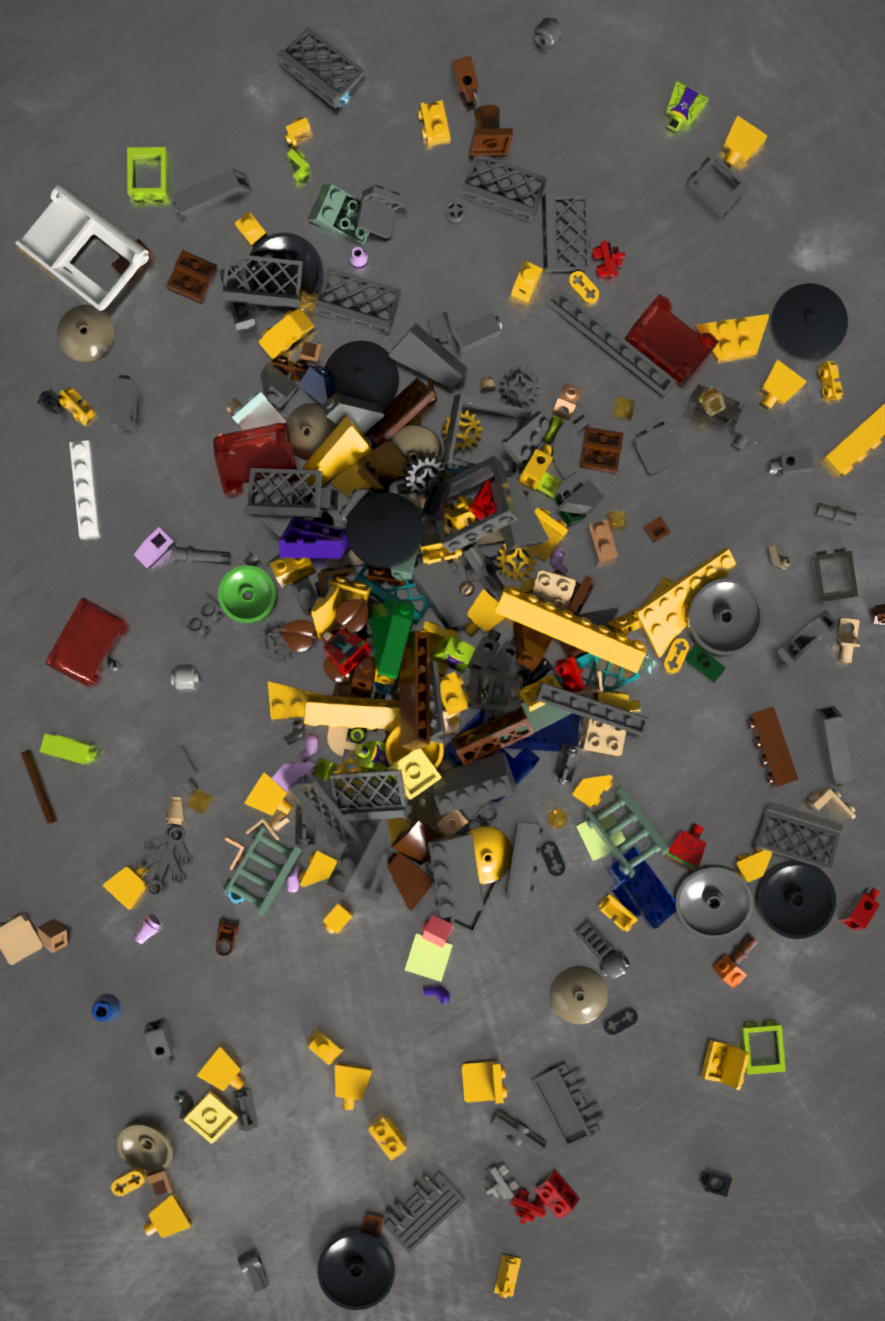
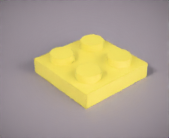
(417, 772)
(210, 1117)

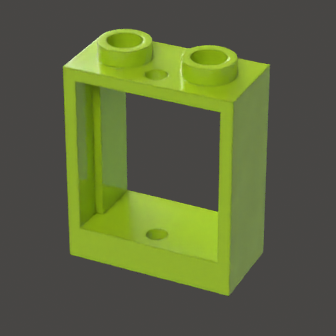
(144, 153)
(68, 748)
(765, 1067)

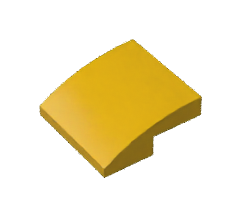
(325, 611)

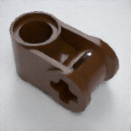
(226, 935)

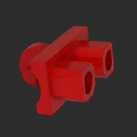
(605, 250)
(570, 674)
(536, 1208)

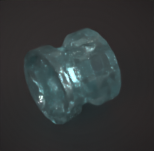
(648, 665)

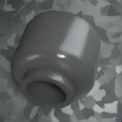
(548, 32)
(614, 964)

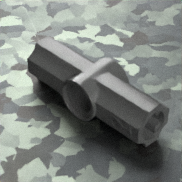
(483, 569)
(518, 1133)

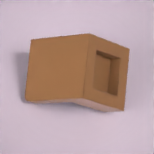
(311, 353)
(52, 936)
(160, 1182)

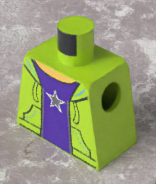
(684, 106)
(455, 654)
(373, 757)

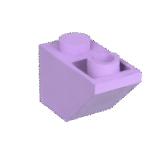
(153, 547)
(291, 772)

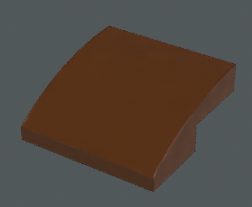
(191, 276)
(601, 450)
(415, 842)

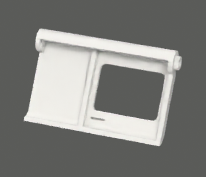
(62, 233)

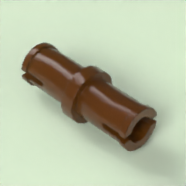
(742, 951)

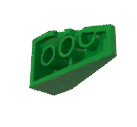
(390, 630)

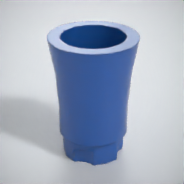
(111, 1004)

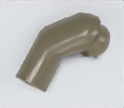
(776, 559)

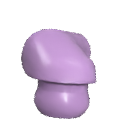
(557, 559)
(311, 747)
(292, 879)

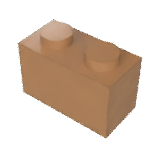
(602, 541)

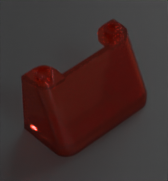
(670, 341)
(253, 448)
(85, 642)

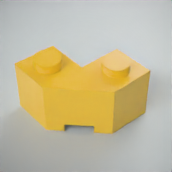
(286, 332)

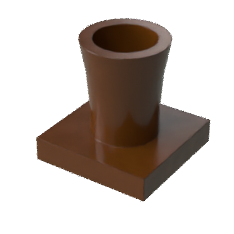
(489, 137)
(580, 593)

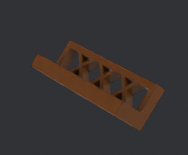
(491, 733)

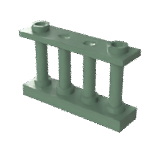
(634, 815)
(271, 887)

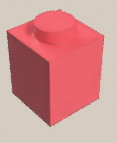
(436, 930)

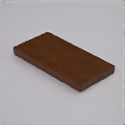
(401, 411)

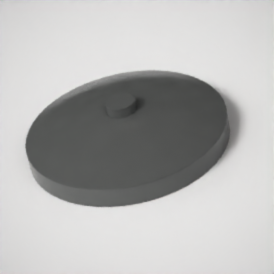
(725, 616)
(714, 901)

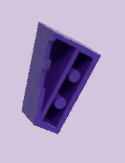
(312, 540)

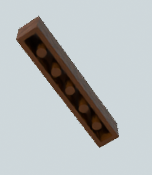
(415, 692)

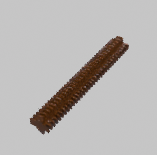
(38, 788)

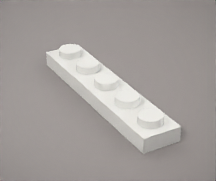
(84, 489)

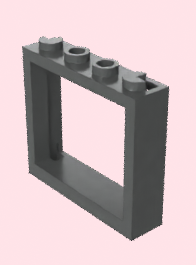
(461, 399)
(489, 524)

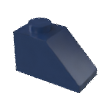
(318, 383)

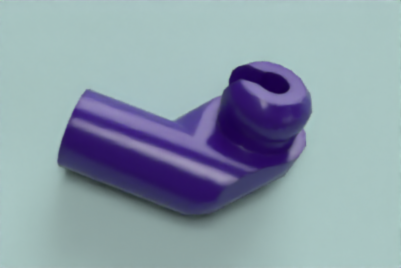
(439, 991)

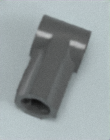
(252, 1266)

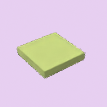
(592, 840)
(428, 958)

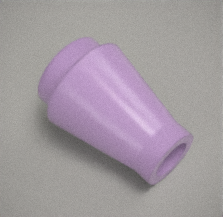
(360, 260)
(148, 927)

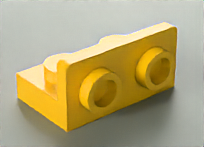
(435, 121)
(291, 570)
(529, 692)

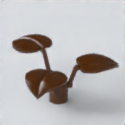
(299, 633)

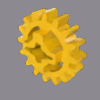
(465, 438)
(515, 569)
(342, 768)

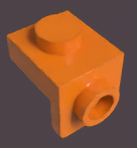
(729, 971)

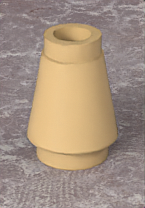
(174, 812)

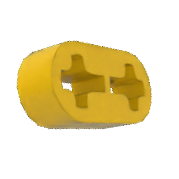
(587, 284)
(680, 657)
(126, 1178)

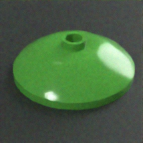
(233, 590)

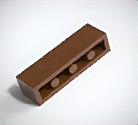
(773, 747)

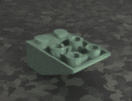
(338, 213)

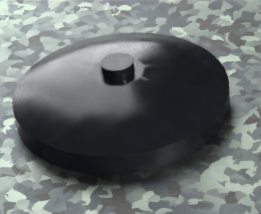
(287, 247)
(809, 321)
(364, 372)
(385, 530)
(797, 900)
(356, 1270)

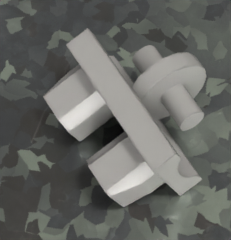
(504, 1188)

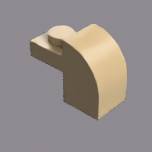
(338, 741)

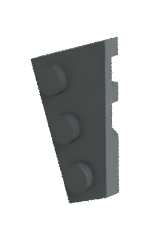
(526, 439)

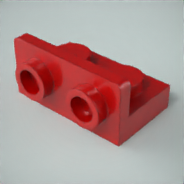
(483, 503)
(557, 1194)

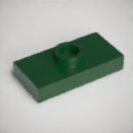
(704, 663)

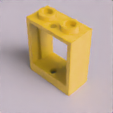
(384, 1129)

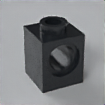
(724, 1186)

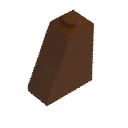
(530, 645)
(409, 879)

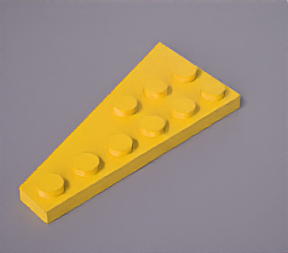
(667, 612)

